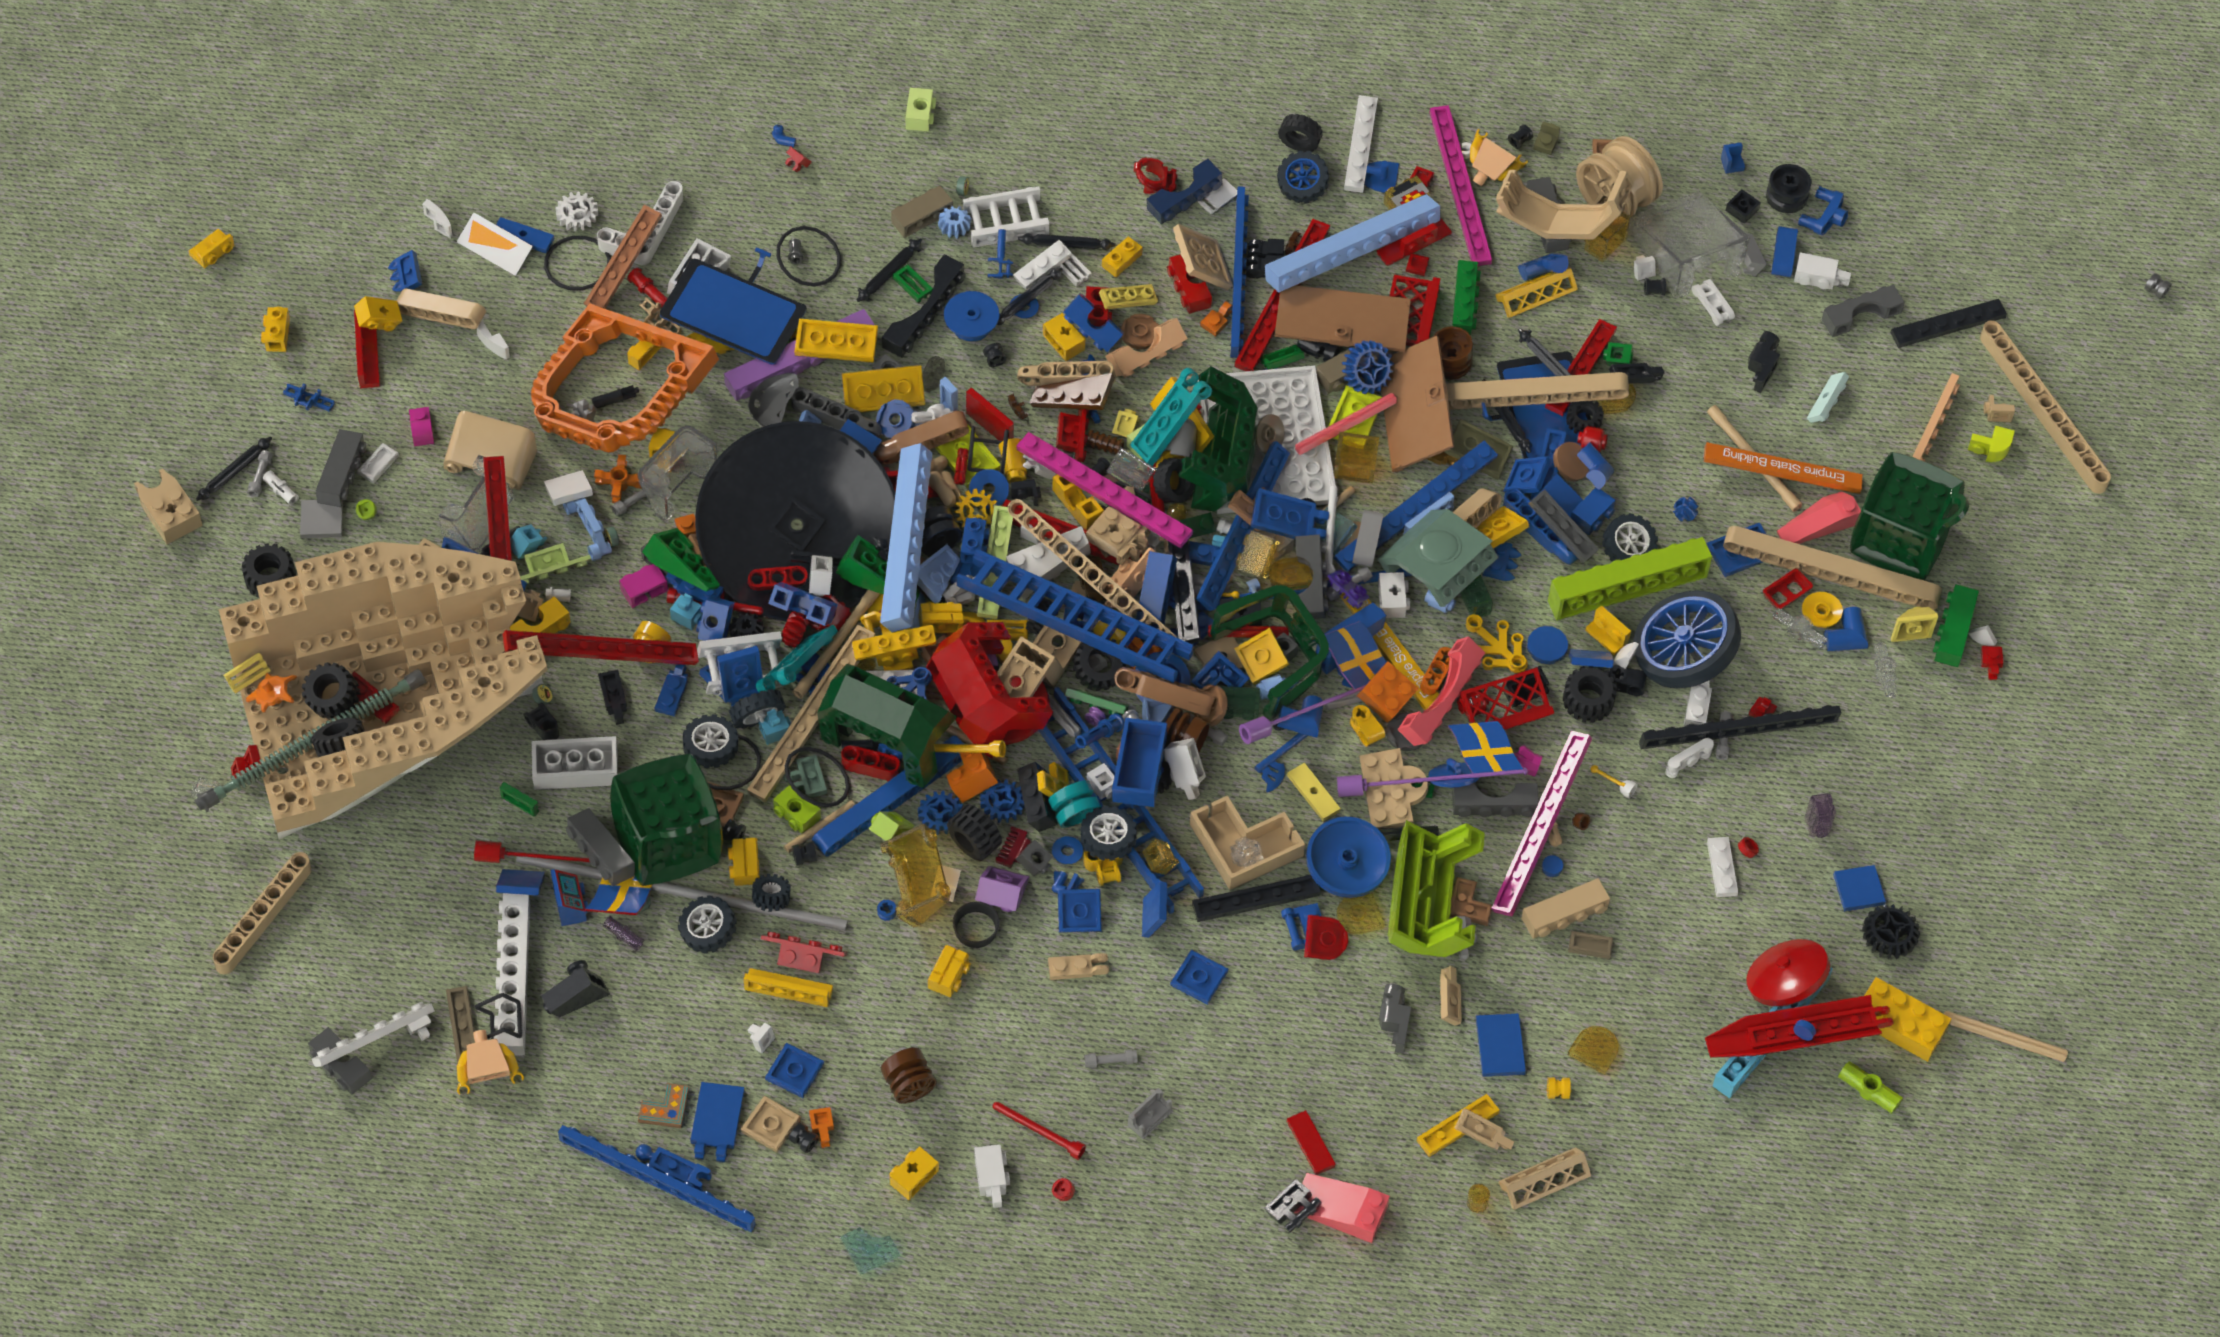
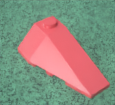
(1822, 518)

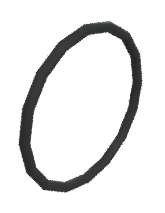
(821, 233)
(556, 245)
(828, 756)
(753, 774)

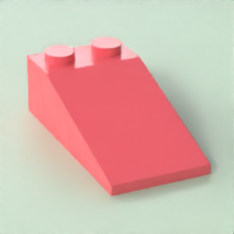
(1346, 1206)

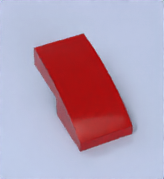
(250, 757)

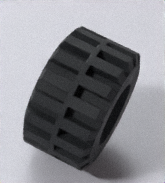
(263, 558)
(1088, 675)
(323, 677)
(1585, 707)
(330, 736)
(974, 832)

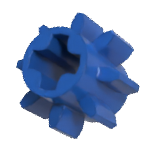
(1685, 509)

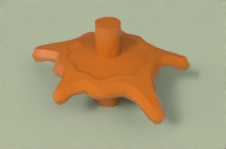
(271, 691)

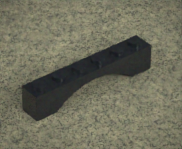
(902, 334)

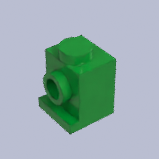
(1615, 349)

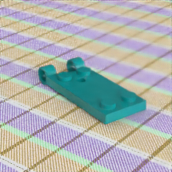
(1170, 416)
(786, 670)

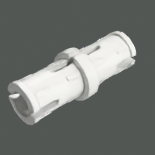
(280, 487)

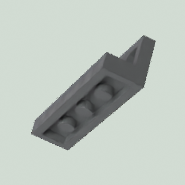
(1563, 526)

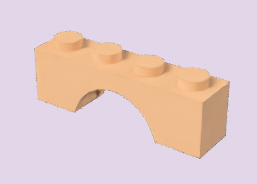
(1166, 336)

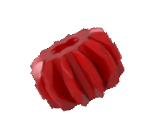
(794, 629)

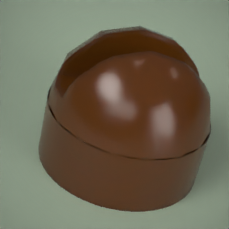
(1581, 821)

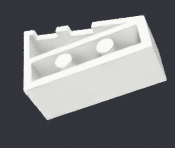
(704, 252)

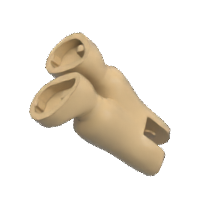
(943, 482)

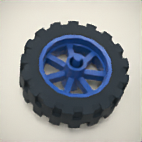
(1298, 193)

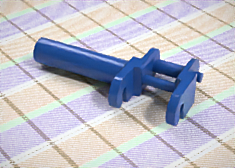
(1000, 256)

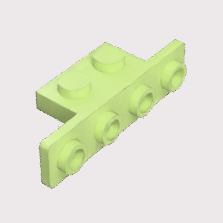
(549, 561)

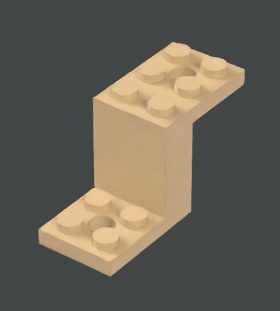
(1037, 662)

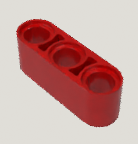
(767, 573)
(864, 756)

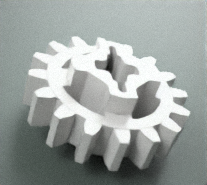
(576, 211)

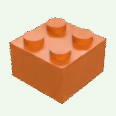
(1387, 692)

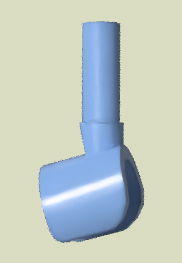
(1254, 585)

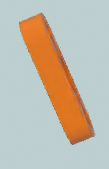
(1430, 674)

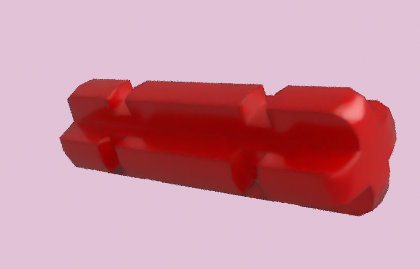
(961, 466)

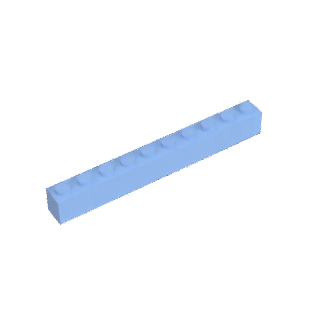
(1352, 243)
(906, 538)

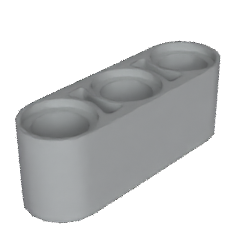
(1368, 538)

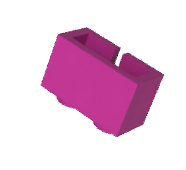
(646, 580)

